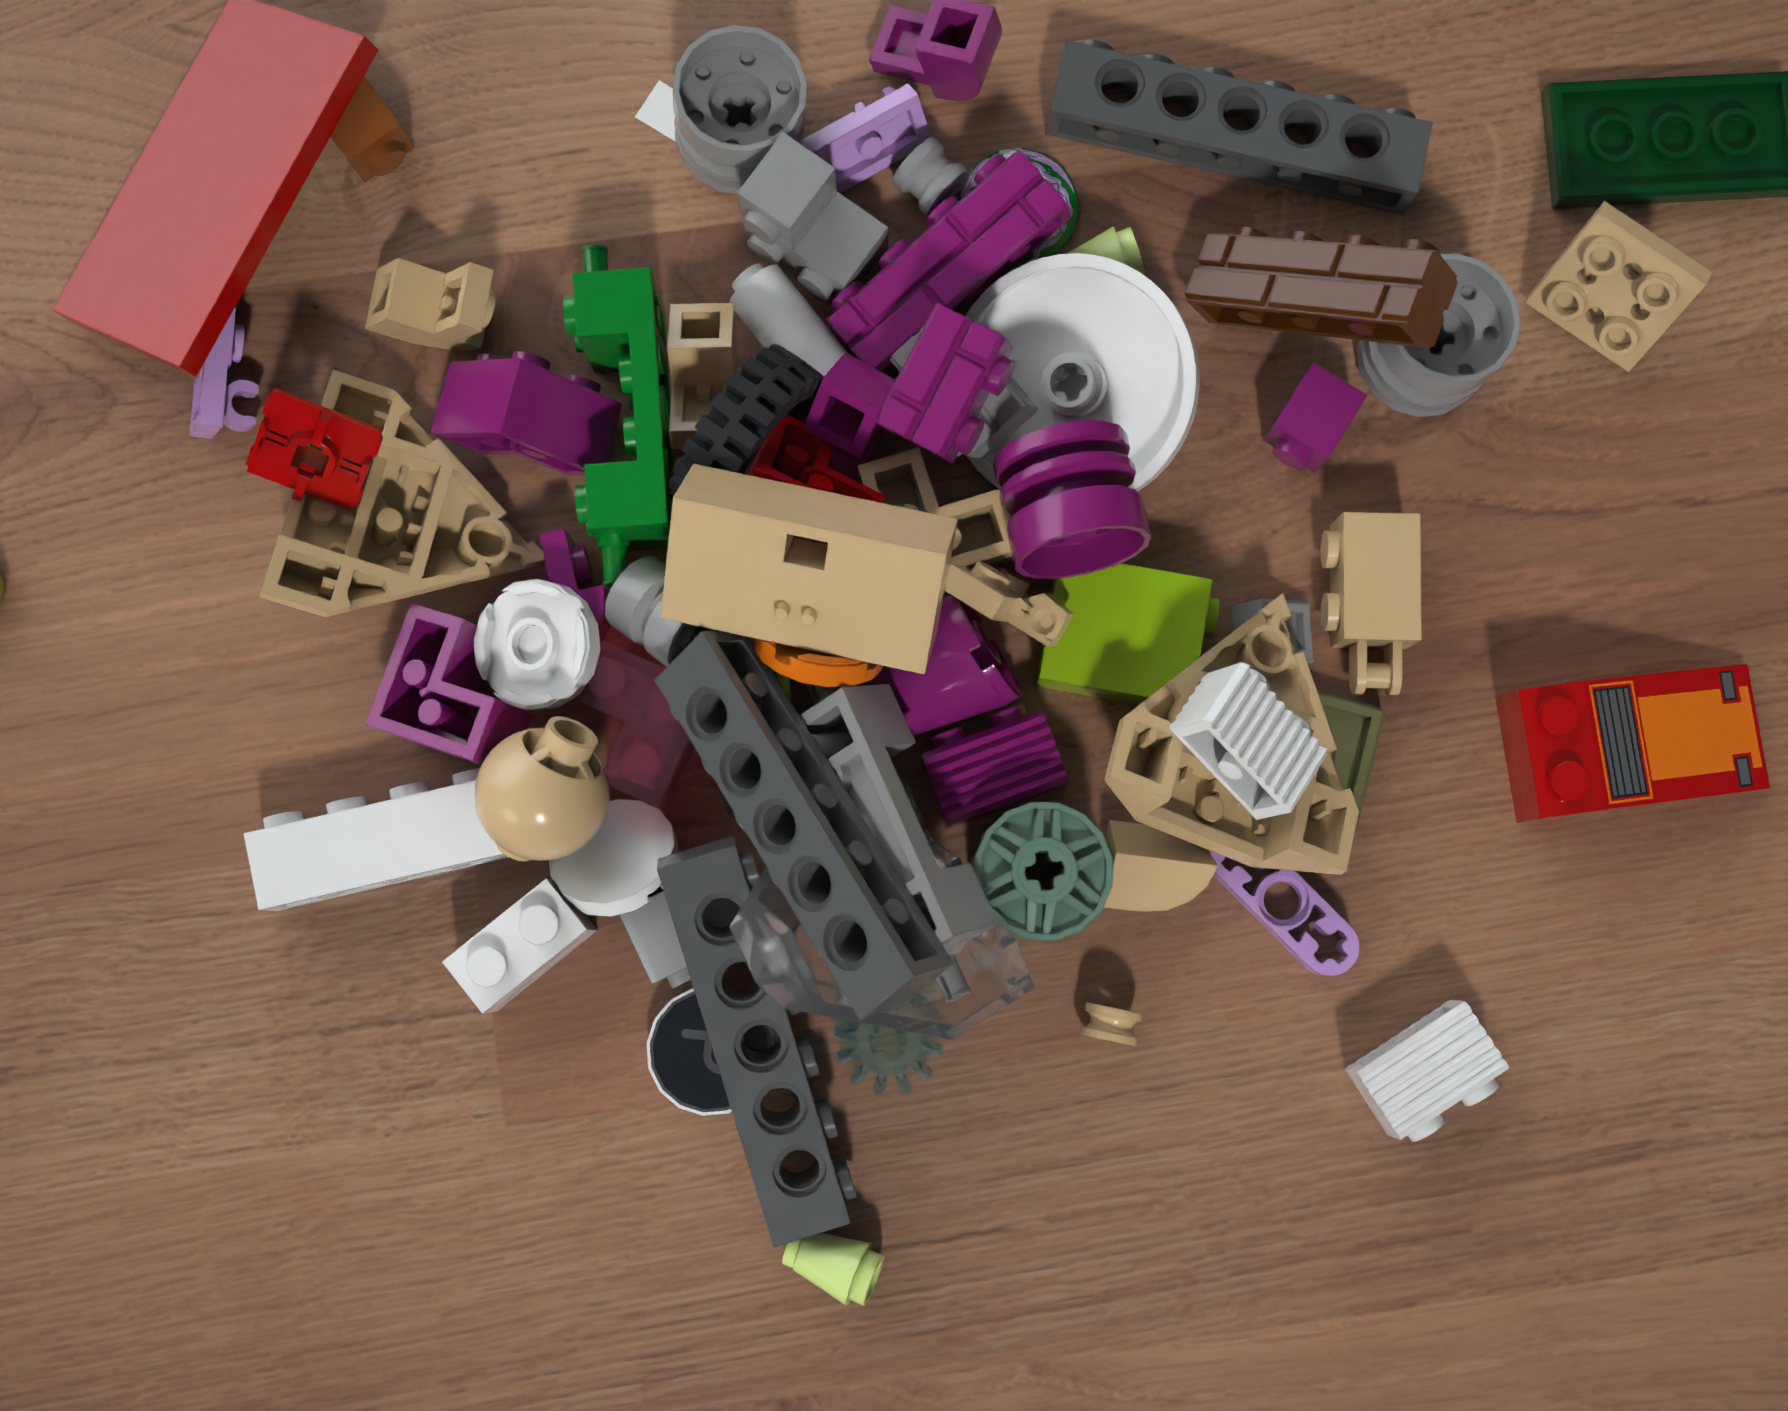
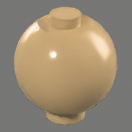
(543, 791)

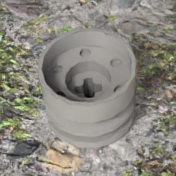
(735, 79)
(1471, 346)

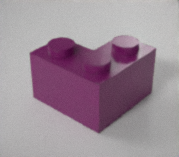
(526, 412)
(435, 690)

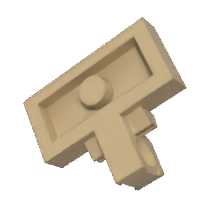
(1003, 597)

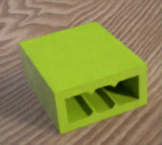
(1127, 632)

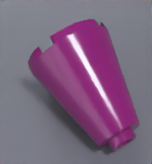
(961, 678)

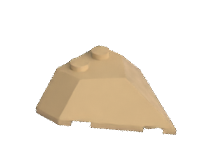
(415, 528)
(1178, 795)

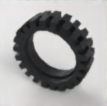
(748, 412)

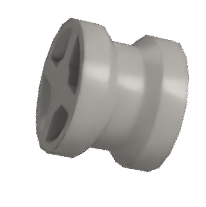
(930, 176)

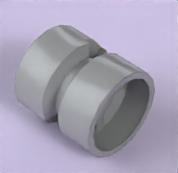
(636, 610)

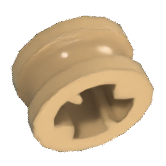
(1111, 1024)

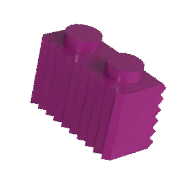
(993, 766)

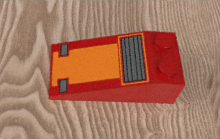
(1631, 741)

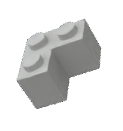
(803, 221)

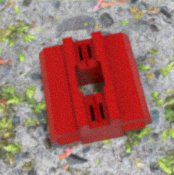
(328, 474)

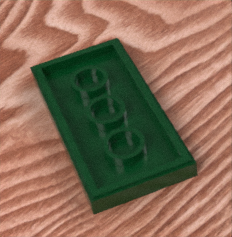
(1667, 139)

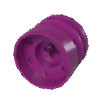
(1071, 500)

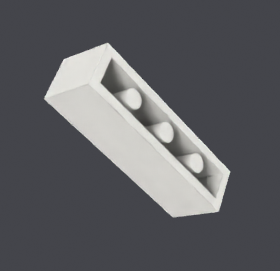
(368, 845)

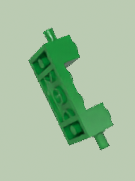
(622, 327)

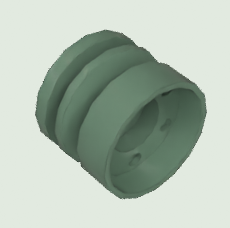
(1062, 838)

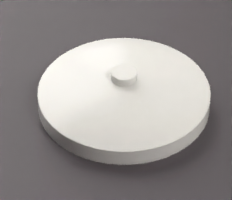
(1096, 347)

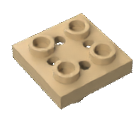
(1628, 270)

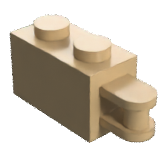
(1373, 593)

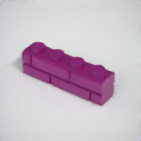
(952, 261)

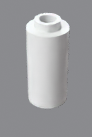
(783, 317)

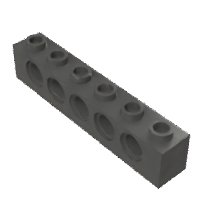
(1208, 143)
(802, 823)
(791, 1202)

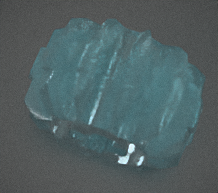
(878, 1058)

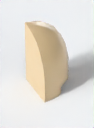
(1154, 868)

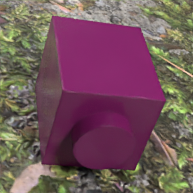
(1313, 419)

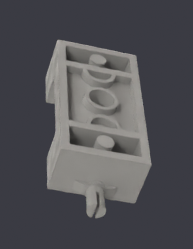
(859, 736)

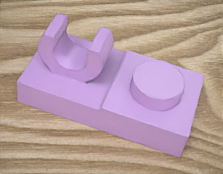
(871, 136)
(211, 396)

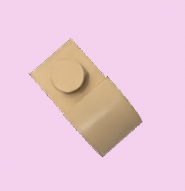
(432, 305)
(701, 361)

